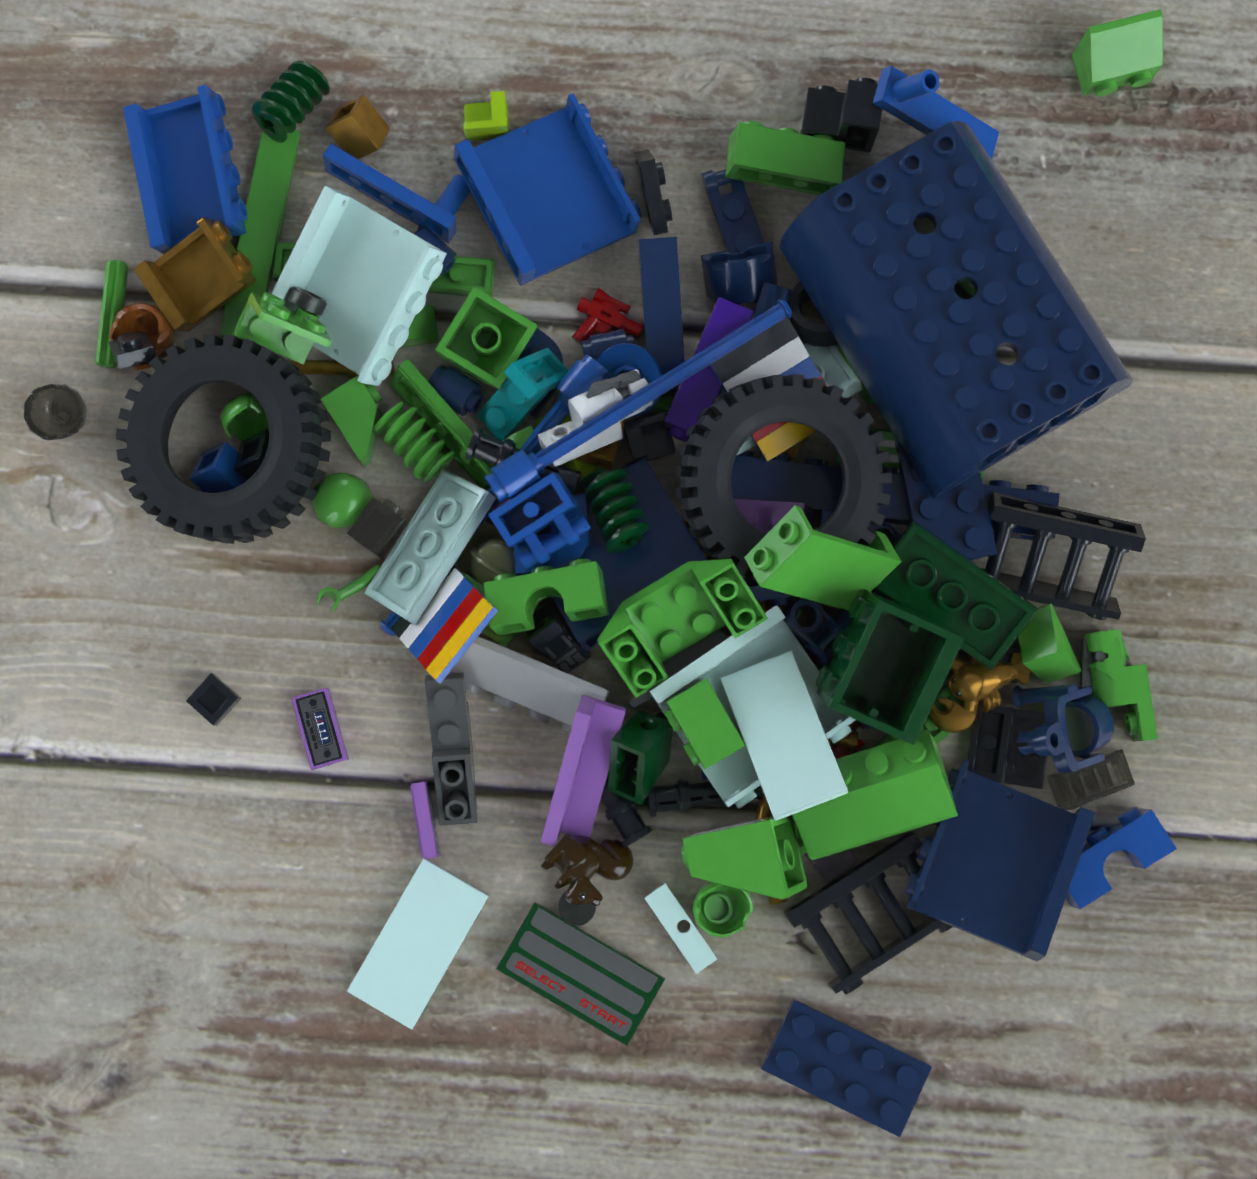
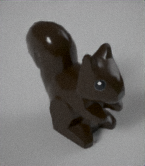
(581, 859)

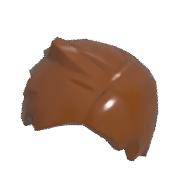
(147, 319)

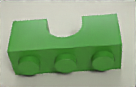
(515, 596)

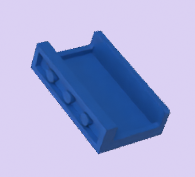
(184, 167)

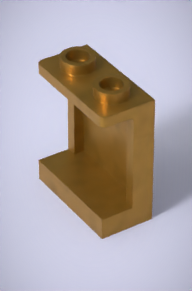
(197, 275)

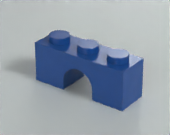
(1137, 835)

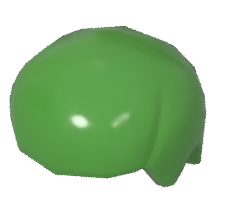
(243, 417)
(340, 499)
(721, 909)

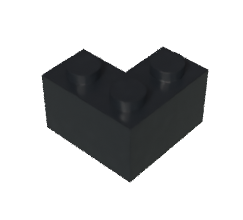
(844, 116)

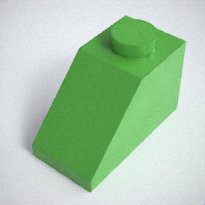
(356, 414)

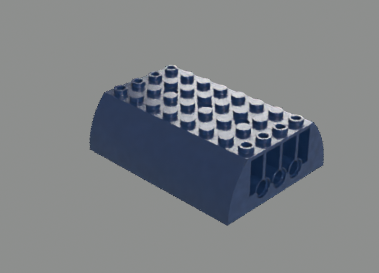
(922, 345)

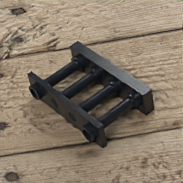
(1083, 530)
(840, 895)

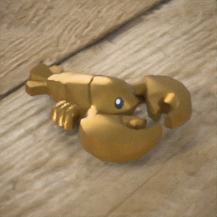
(975, 683)

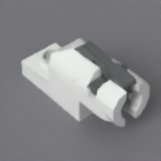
(589, 405)

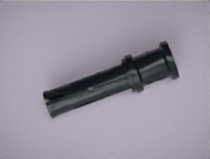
(495, 451)
(684, 796)
(624, 816)

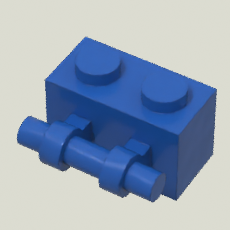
(535, 510)

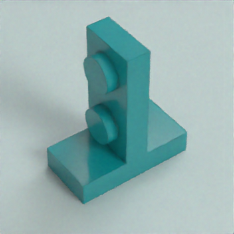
(524, 389)

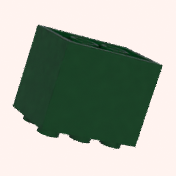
(888, 666)

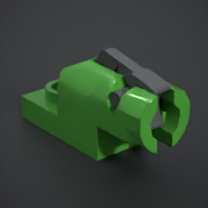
(1116, 684)

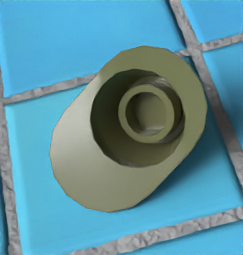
(486, 555)

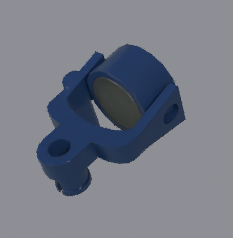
(1072, 726)

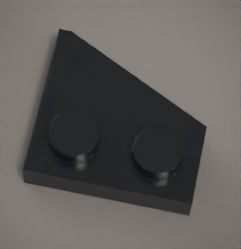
(652, 177)

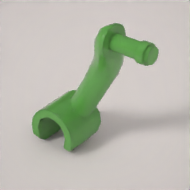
(348, 590)

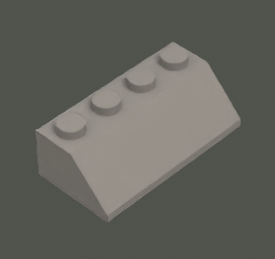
(525, 682)

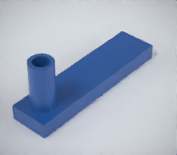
(919, 106)
(391, 194)

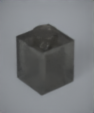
(378, 526)

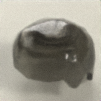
(55, 411)

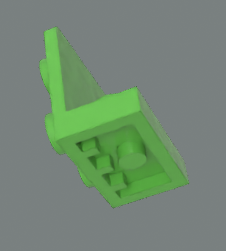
(280, 327)

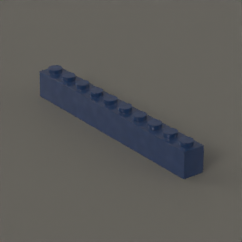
(822, 485)

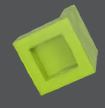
(486, 119)

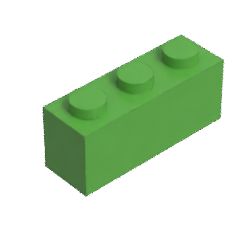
(784, 158)

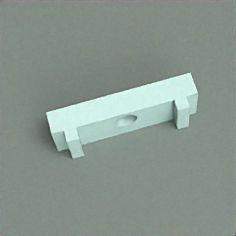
(690, 942)

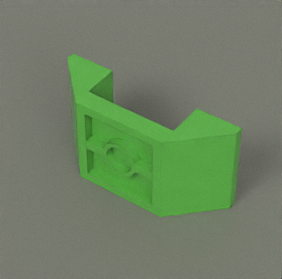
(674, 616)

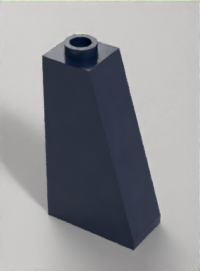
(662, 302)

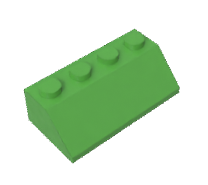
(888, 794)

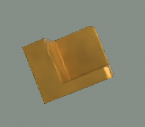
(358, 128)

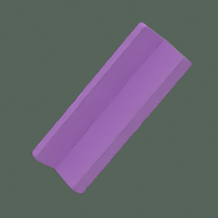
(583, 770)

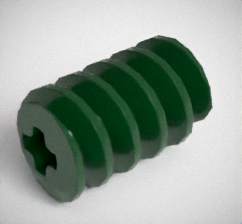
(290, 100)
(613, 509)

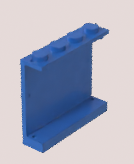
(549, 192)

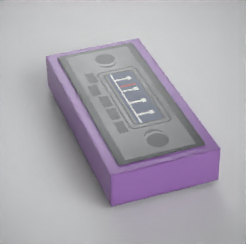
(320, 728)
(425, 820)

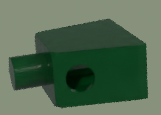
(641, 740)

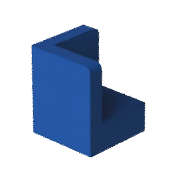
(216, 470)

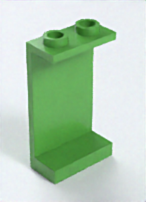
(819, 565)

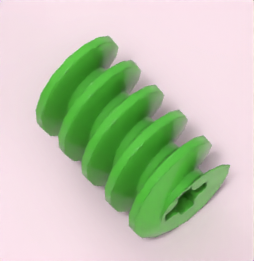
(413, 442)

